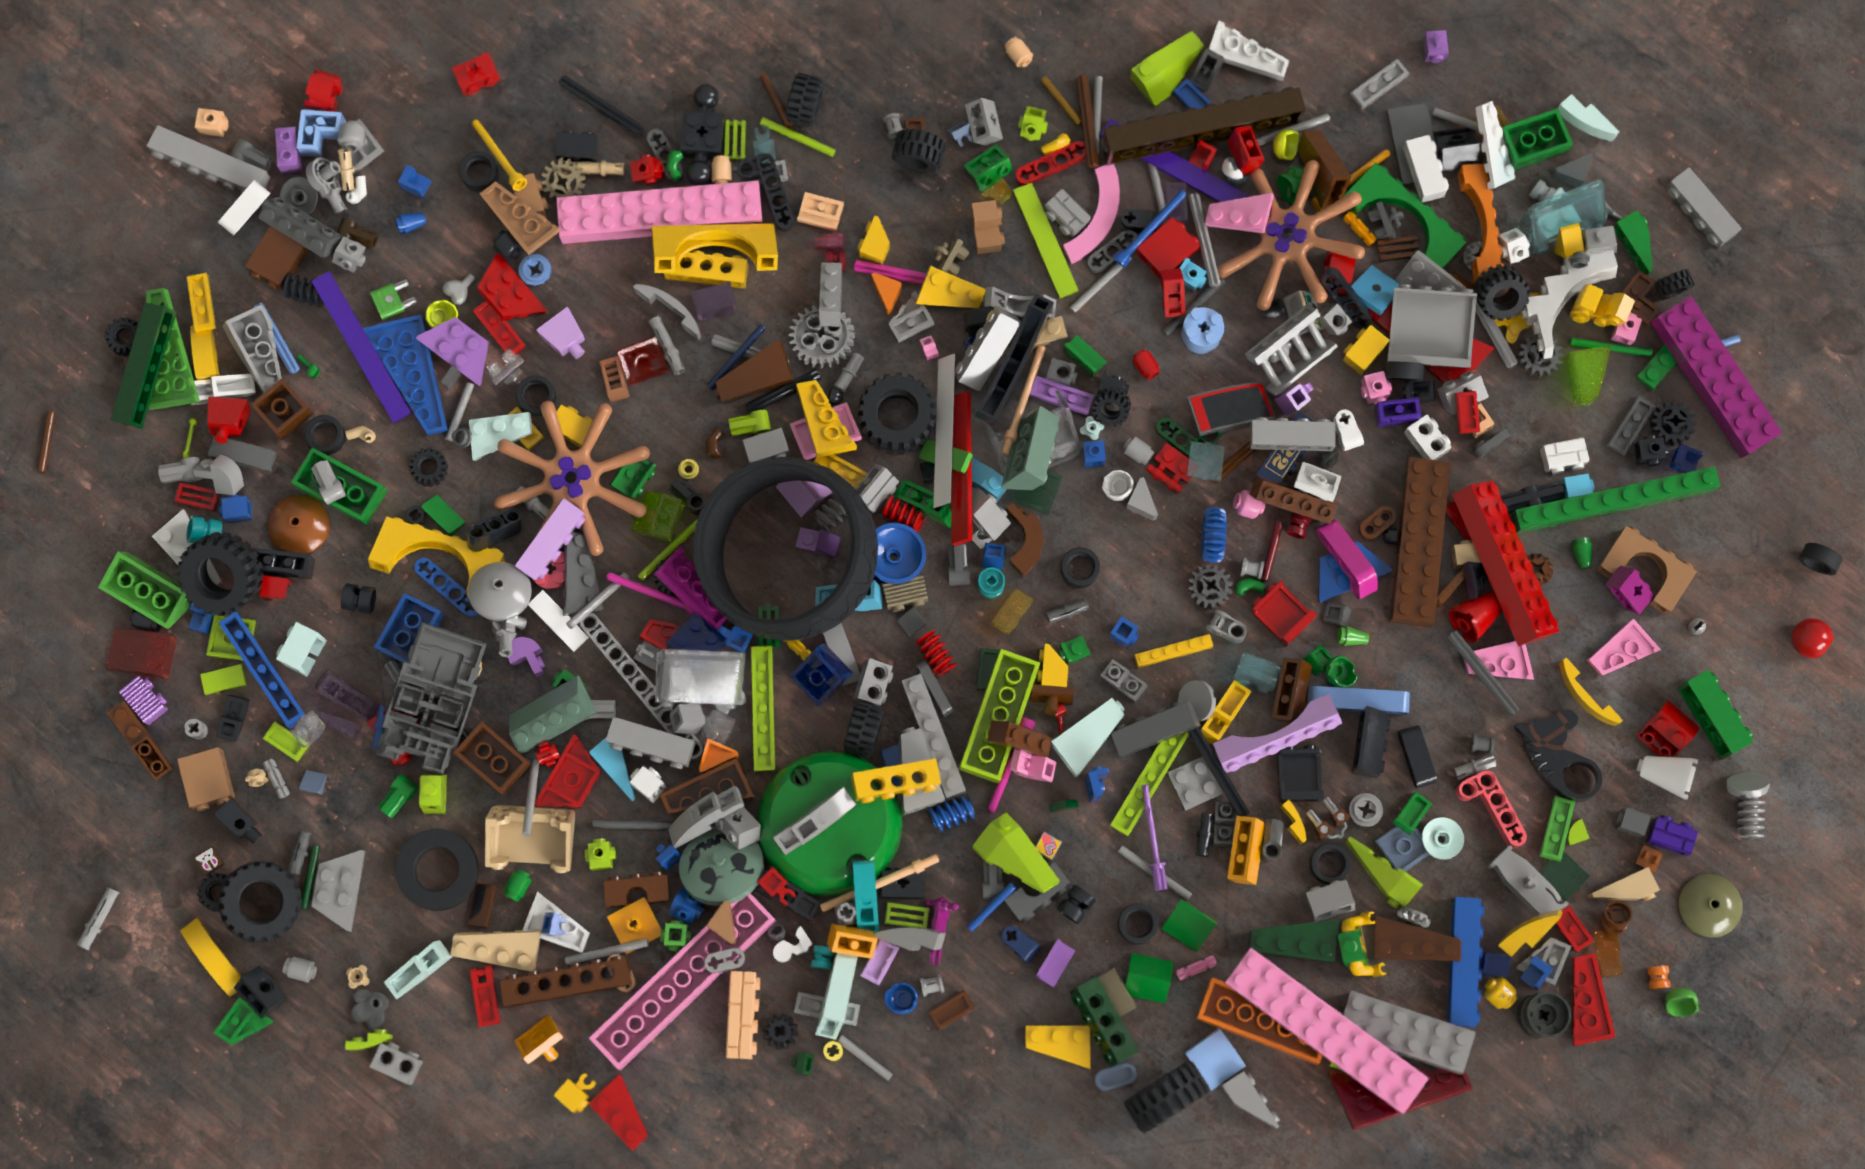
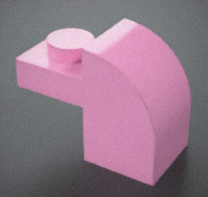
(1032, 766)

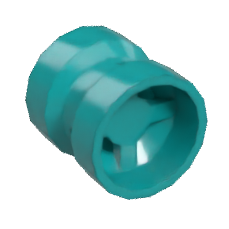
(822, 962)

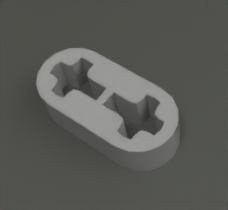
(723, 955)

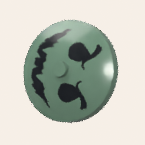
(718, 871)

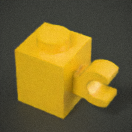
(573, 1095)

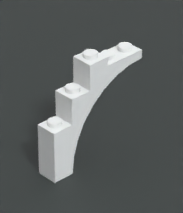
(1559, 289)

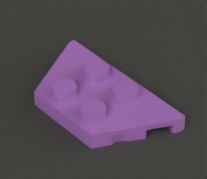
(459, 347)

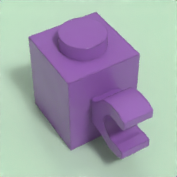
(1435, 46)
(1294, 398)

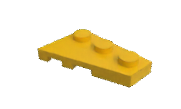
(948, 290)

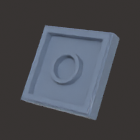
(1402, 849)

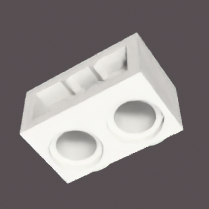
(1423, 442)

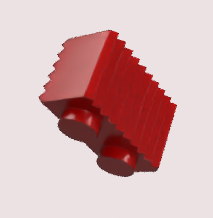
(1245, 149)

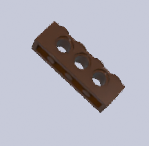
(1292, 499)

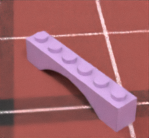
(1240, 751)

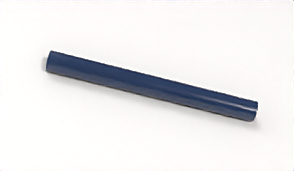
(737, 355)

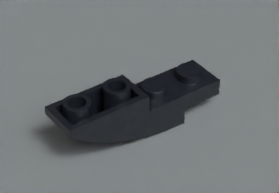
(801, 905)

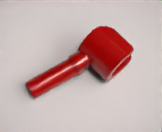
(1061, 711)

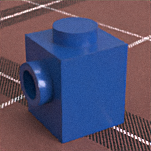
(236, 509)
(1124, 633)

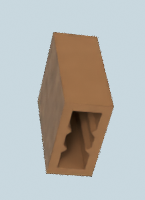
(206, 779)

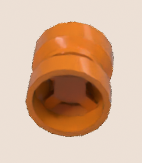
(1659, 982)

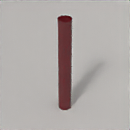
(1272, 551)

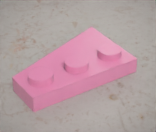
(1241, 214)
(1623, 648)
(1505, 661)

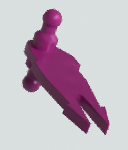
(939, 922)

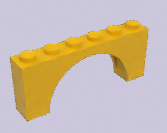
(674, 241)
(401, 538)

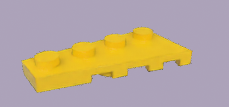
(822, 421)

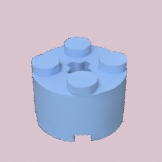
(1213, 330)

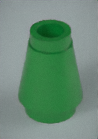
(1583, 551)

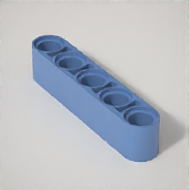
(1357, 699)

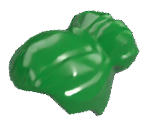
(1289, 183)

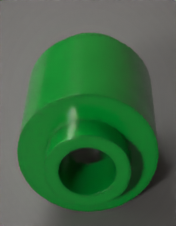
(517, 885)

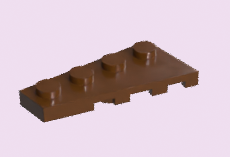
(1409, 942)

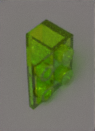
(660, 517)

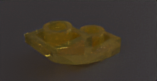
(1011, 611)

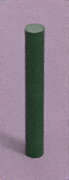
(310, 876)

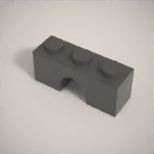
(1023, 905)

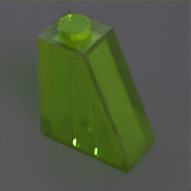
(1586, 373)

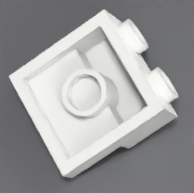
(1317, 482)

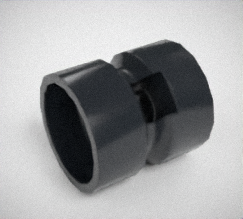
(358, 598)
(1076, 904)

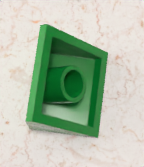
(1148, 978)

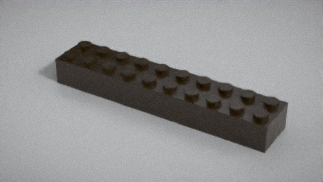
(1208, 124)

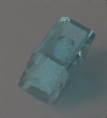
(1257, 672)

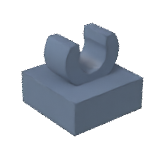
(959, 131)

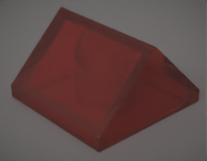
(642, 360)

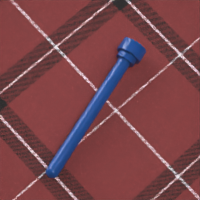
(1122, 257)

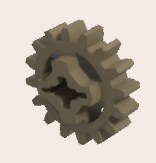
(559, 172)

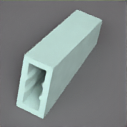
(1086, 737)
(836, 995)

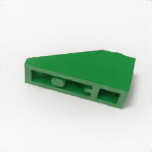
(1635, 238)
(923, 500)

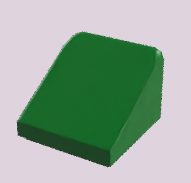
(1318, 659)

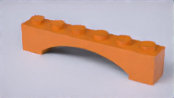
(1474, 182)

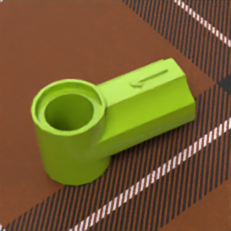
(755, 423)

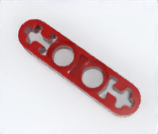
(1050, 161)

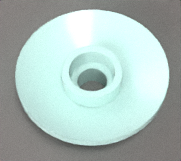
(1452, 837)

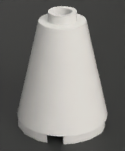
(1669, 773)

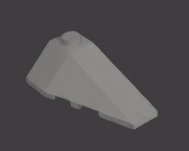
(255, 344)

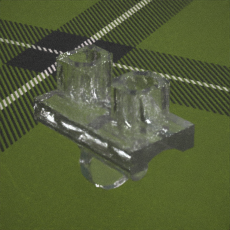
(498, 373)

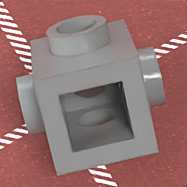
(349, 254)

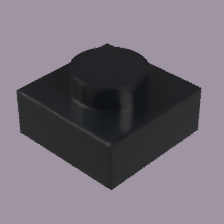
(1275, 310)

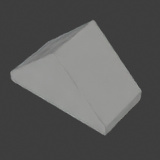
(1142, 502)

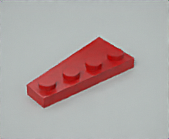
(1590, 1007)

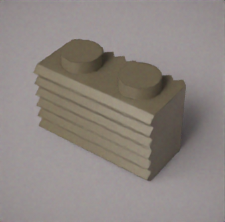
(905, 594)

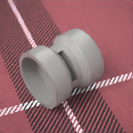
(1542, 191)

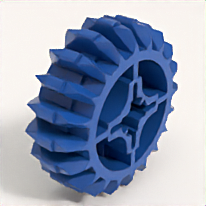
(1213, 534)

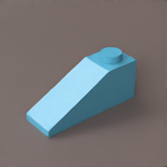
(987, 479)
(872, 600)
(615, 765)

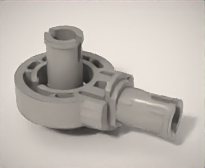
(326, 182)
(505, 633)

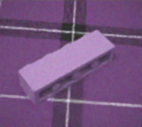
(550, 539)

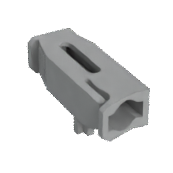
(1526, 882)

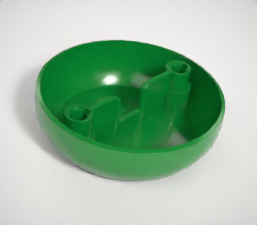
(862, 834)

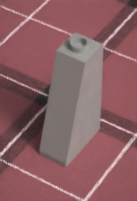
(914, 749)

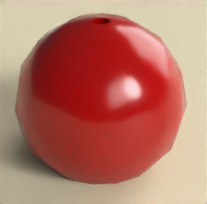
(1812, 638)

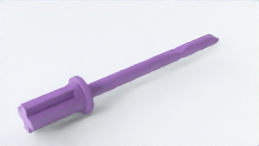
(1157, 868)

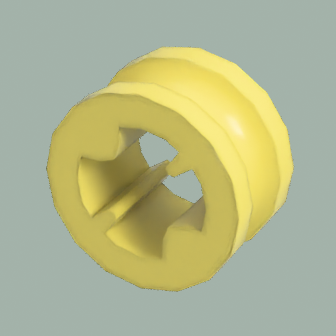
(836, 1056)

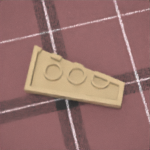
(501, 948)

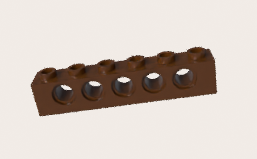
(511, 986)

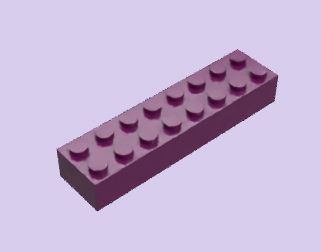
(1716, 377)

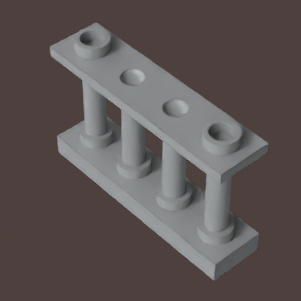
(1275, 341)

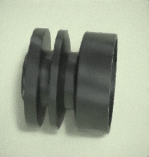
(1555, 1019)

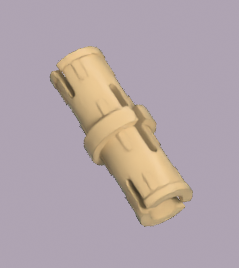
(346, 169)

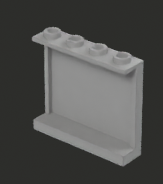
(1432, 326)

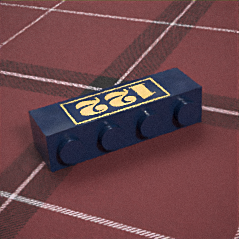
(1281, 461)

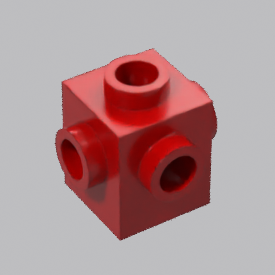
(646, 170)

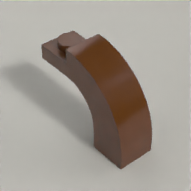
(1029, 554)

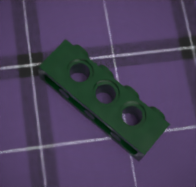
(1114, 1026)

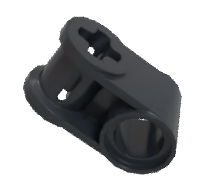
(1138, 218)

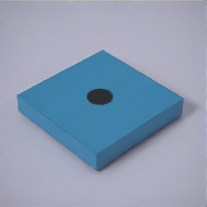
(1375, 289)

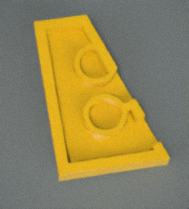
(1061, 1042)

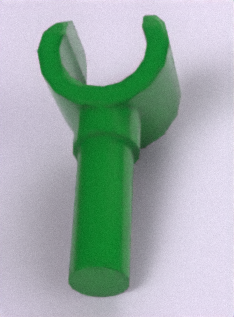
(313, 371)

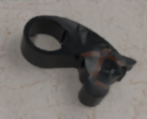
(1545, 750)

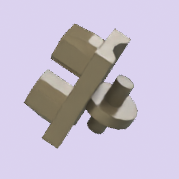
(954, 250)

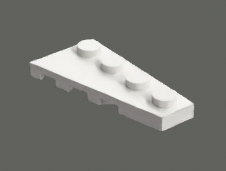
(1246, 53)

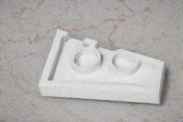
(575, 935)

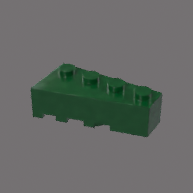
(1301, 941)

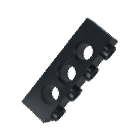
(285, 563)

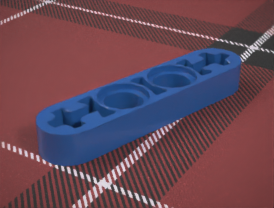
(445, 589)

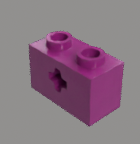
(1630, 589)

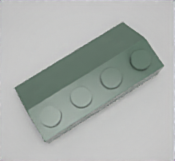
(1032, 451)
(550, 715)

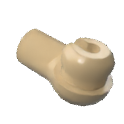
(362, 432)

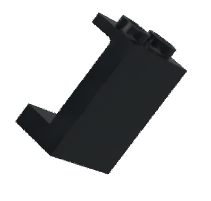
(1300, 774)

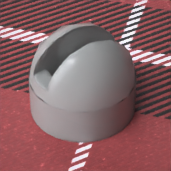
(1693, 623)

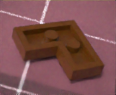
(1637, 290)

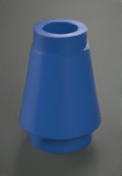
(409, 222)

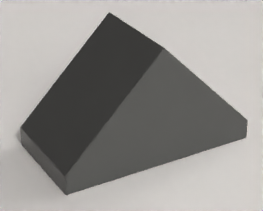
(1207, 69)
(1574, 171)

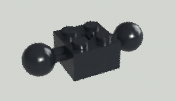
(700, 123)

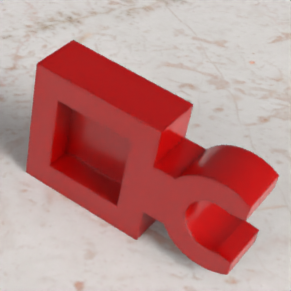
(775, 885)

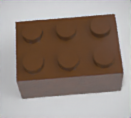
(492, 758)

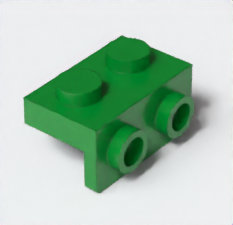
(632, 477)

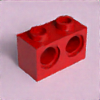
(1173, 293)

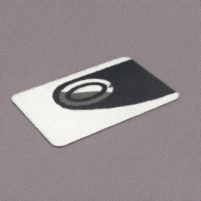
(980, 539)

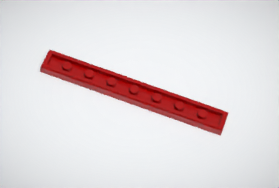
(961, 482)

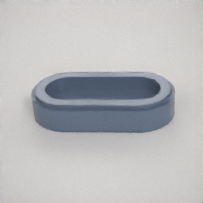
(1115, 1077)

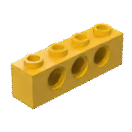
(714, 275)
(926, 769)

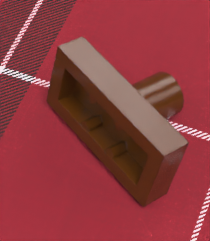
(1052, 697)

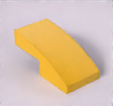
(1297, 828)

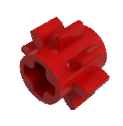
(547, 754)

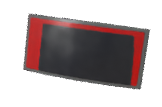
(1230, 407)

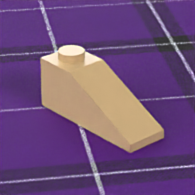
(1631, 888)

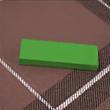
(960, 458)
(1557, 828)

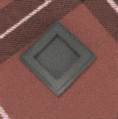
(450, 378)

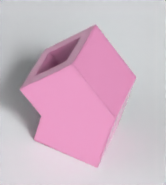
(929, 348)

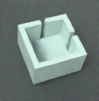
(299, 643)

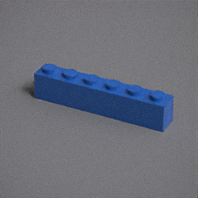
(262, 669)
(1464, 975)

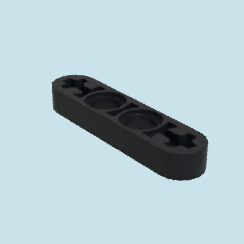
(1349, 297)

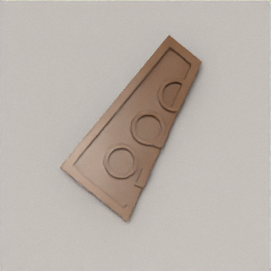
(521, 220)

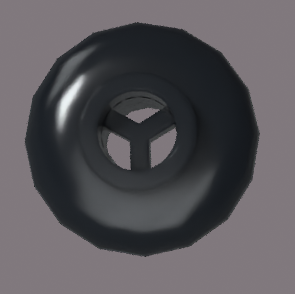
(507, 245)

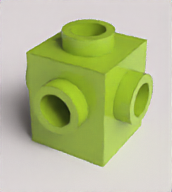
(1033, 124)
(603, 862)

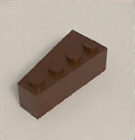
(715, 781)

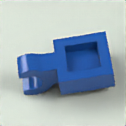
(737, 638)

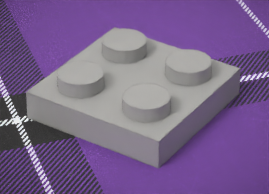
(1194, 783)

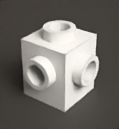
(1514, 245)

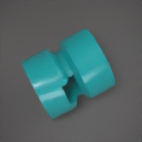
(199, 528)
(991, 583)

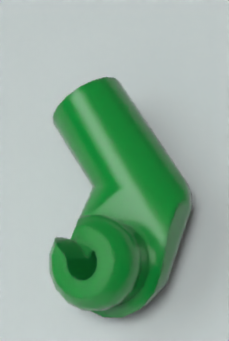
(1247, 584)

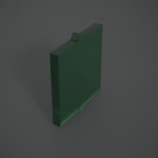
(1564, 876)

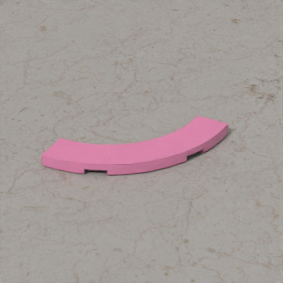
(1103, 219)

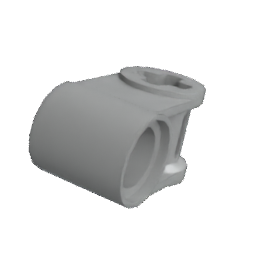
(1225, 626)

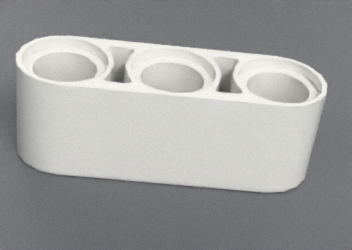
(244, 207)

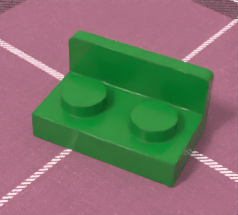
(988, 167)

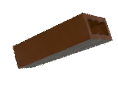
(1332, 175)
(757, 374)

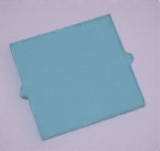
(1205, 461)

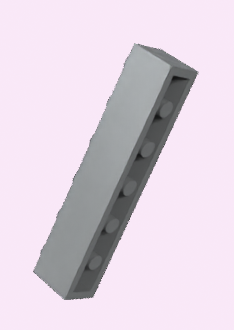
(204, 160)
(934, 735)

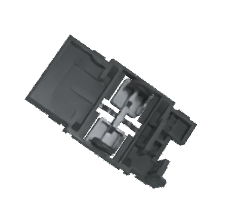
(444, 662)

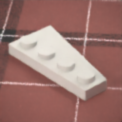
(1493, 145)
(173, 540)

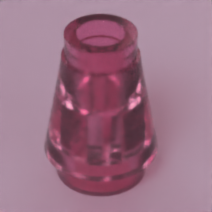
(832, 241)

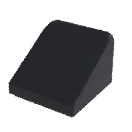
(927, 471)

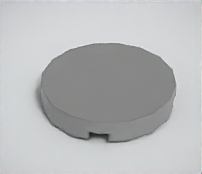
(1201, 697)
(1748, 784)

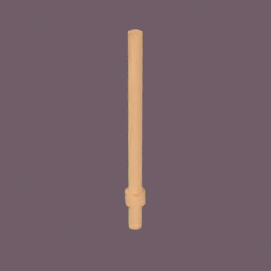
(1011, 434)
(917, 866)

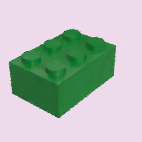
(1536, 139)

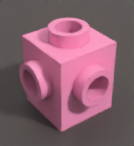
(1375, 388)

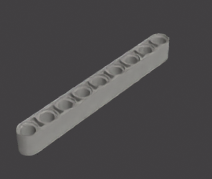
(633, 679)

